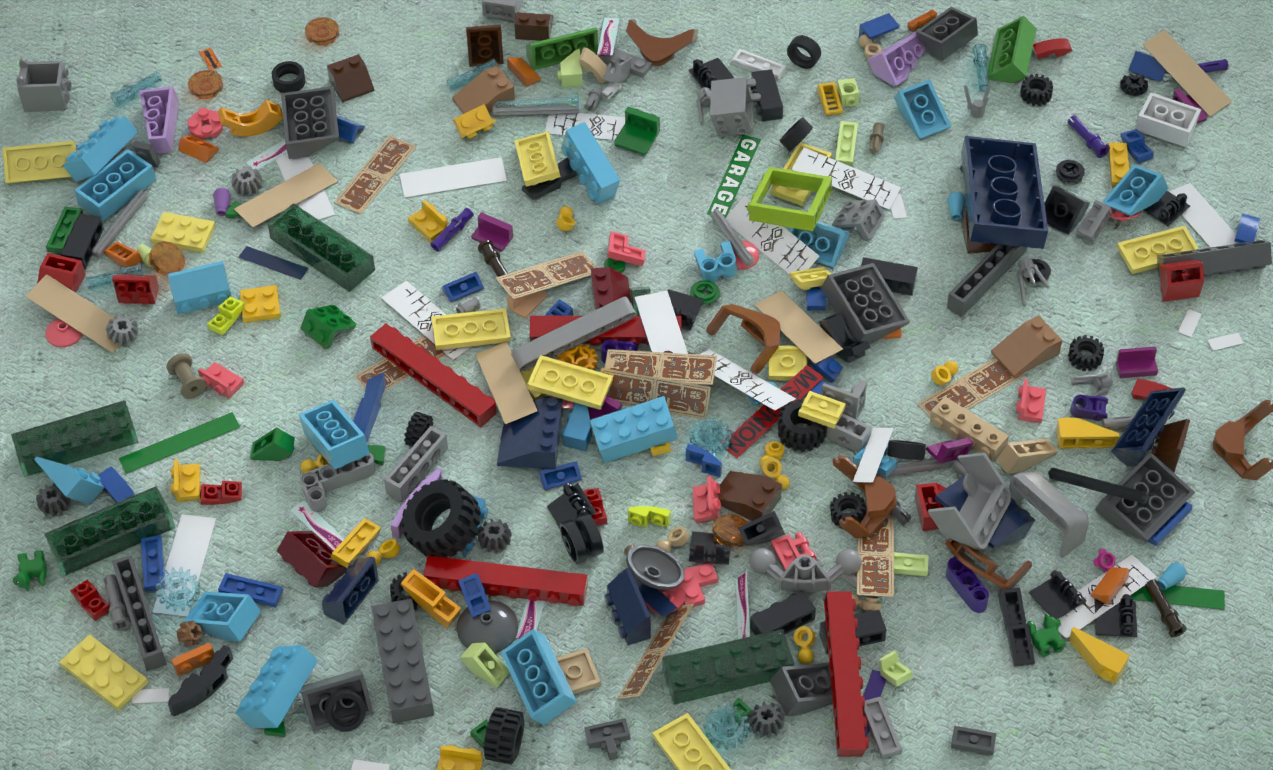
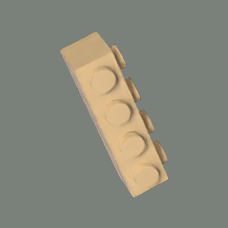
(963, 424)

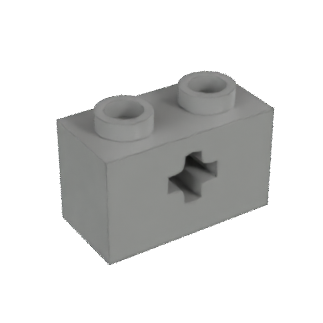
(850, 433)

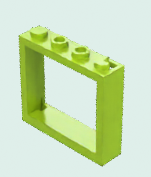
(784, 216)

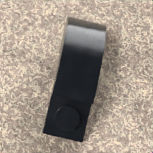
(838, 331)

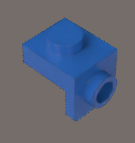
(828, 368)

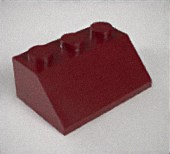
(608, 286)
(310, 558)

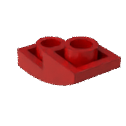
(1058, 46)
(1143, 388)
(221, 494)
(596, 501)
(90, 600)

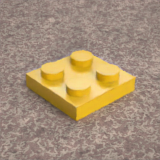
(260, 303)

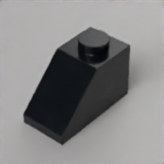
(762, 530)

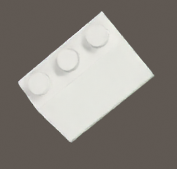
(1168, 119)

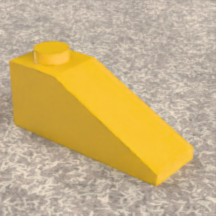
(1083, 434)
(1100, 656)

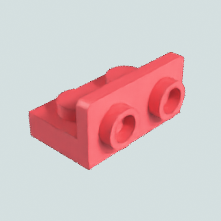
(221, 380)
(1031, 403)
(706, 501)

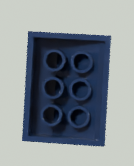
(1147, 425)
(533, 438)
(1011, 528)

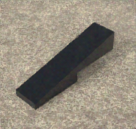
(546, 187)
(1016, 627)

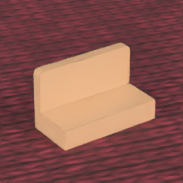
(527, 304)

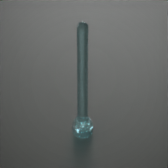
(572, 99)

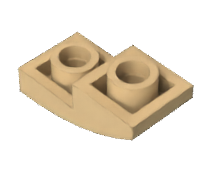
(594, 64)

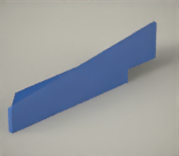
(370, 405)

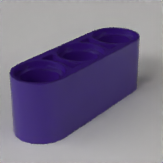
(970, 592)

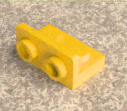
(473, 121)
(428, 221)
(186, 481)
(459, 759)

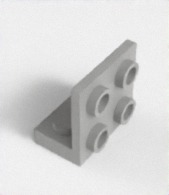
(501, 8)
(863, 215)
(854, 400)

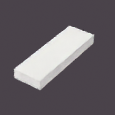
(756, 63)

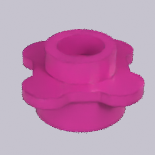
(1109, 557)

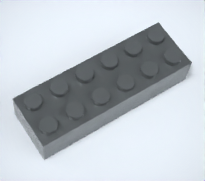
(402, 661)

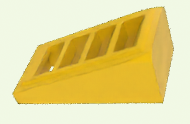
(825, 88)

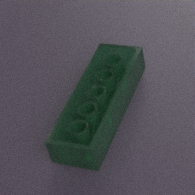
(321, 247)
(75, 437)
(109, 530)
(725, 666)

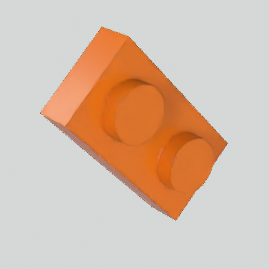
(195, 658)

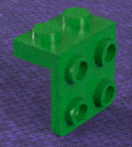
(638, 131)
(324, 322)

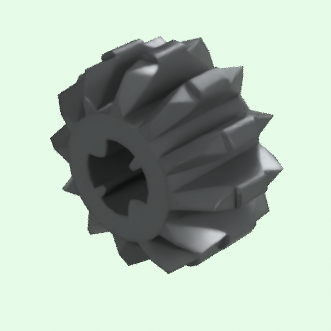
(52, 500)
(494, 535)
(766, 719)

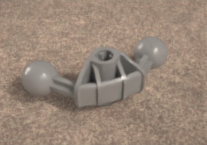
(805, 572)

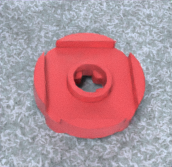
(202, 117)

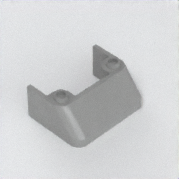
(1053, 506)
(983, 508)

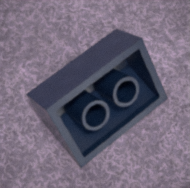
(351, 590)
(628, 608)

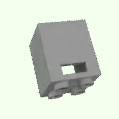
(43, 85)
(732, 105)

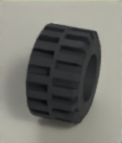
(799, 437)
(504, 735)

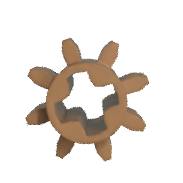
(189, 633)

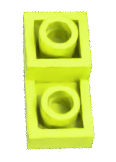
(227, 315)
(644, 514)

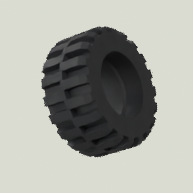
(428, 505)

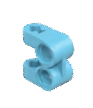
(713, 268)

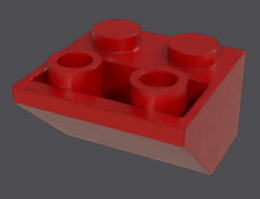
(64, 270)
(1181, 280)
(136, 288)
(925, 500)

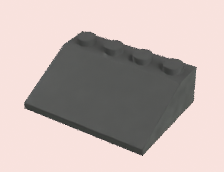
(309, 120)
(864, 302)
(1165, 495)

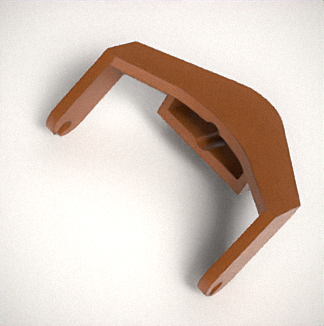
(657, 49)
(759, 325)
(1230, 443)
(879, 497)
(959, 549)

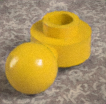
(565, 221)
(942, 374)
(772, 450)
(308, 464)
(777, 467)
(388, 549)
(805, 655)

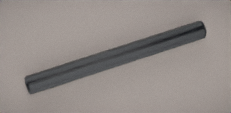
(1098, 485)

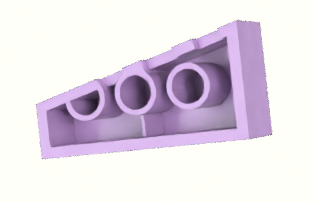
(160, 113)

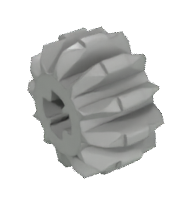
(246, 181)
(122, 330)

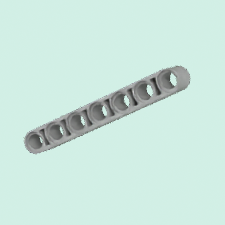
(574, 333)

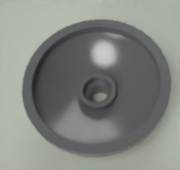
(655, 567)
(496, 633)

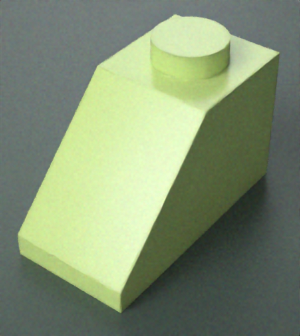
(571, 71)
(485, 663)

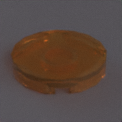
(322, 31)
(205, 84)
(166, 258)
(726, 530)

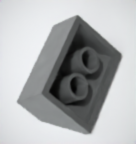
(948, 32)
(344, 710)

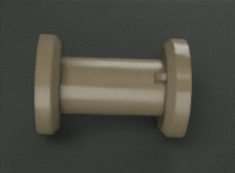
(192, 385)

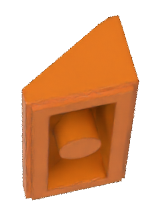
(523, 71)
(197, 148)
(1110, 584)

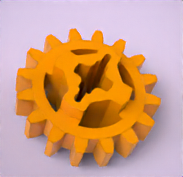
(580, 356)

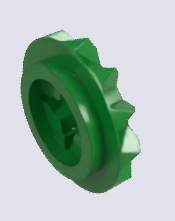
(712, 291)

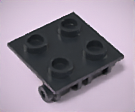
(709, 71)
(1168, 207)
(686, 307)
(570, 504)
(707, 549)
(1057, 595)
(1118, 620)

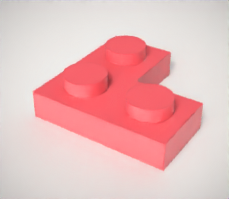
(619, 250)
(694, 579)

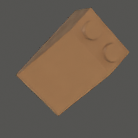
(485, 89)
(1028, 347)

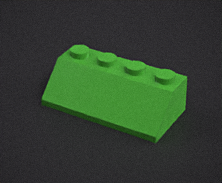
(556, 49)
(1012, 51)

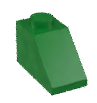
(273, 446)

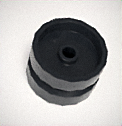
(581, 538)

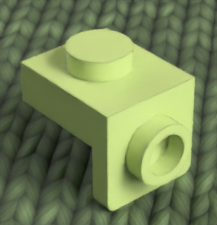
(893, 670)

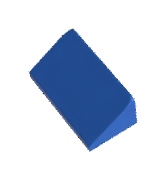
(462, 287)
(560, 476)

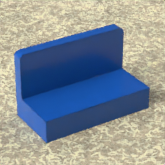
(878, 26)
(1147, 66)
(348, 129)

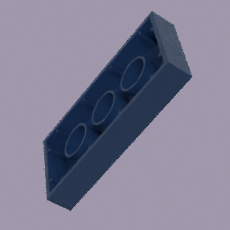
(1003, 192)

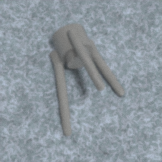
(704, 98)
(978, 106)
(1027, 270)
(1100, 381)

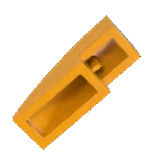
(431, 598)

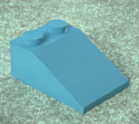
(922, 109)
(1136, 191)
(71, 481)
(224, 614)

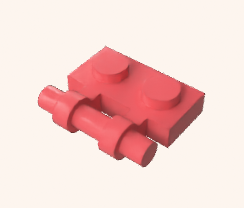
(787, 551)

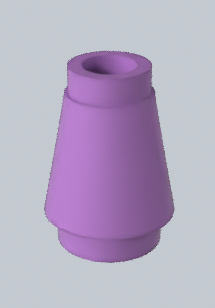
(221, 201)

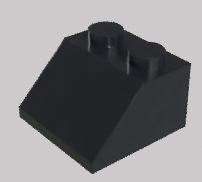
(1064, 209)

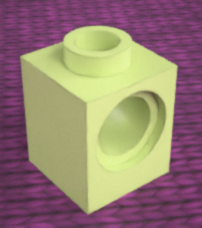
(848, 92)

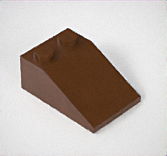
(484, 44)
(749, 494)

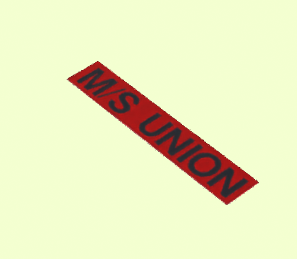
(766, 417)

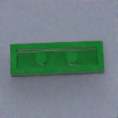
(63, 229)

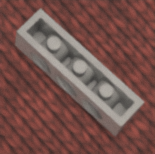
(416, 463)

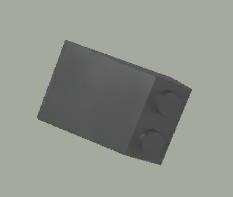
(803, 688)

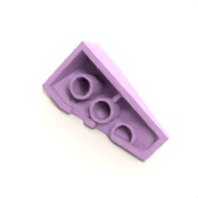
(897, 60)

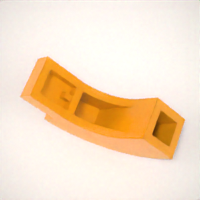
(252, 123)

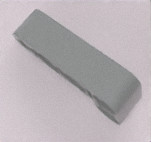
(328, 479)

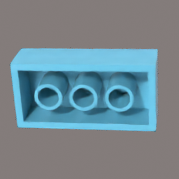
(99, 148)
(590, 163)
(115, 185)
(633, 429)
(334, 434)
(538, 677)
(276, 686)

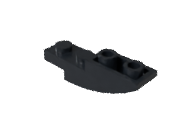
(198, 688)

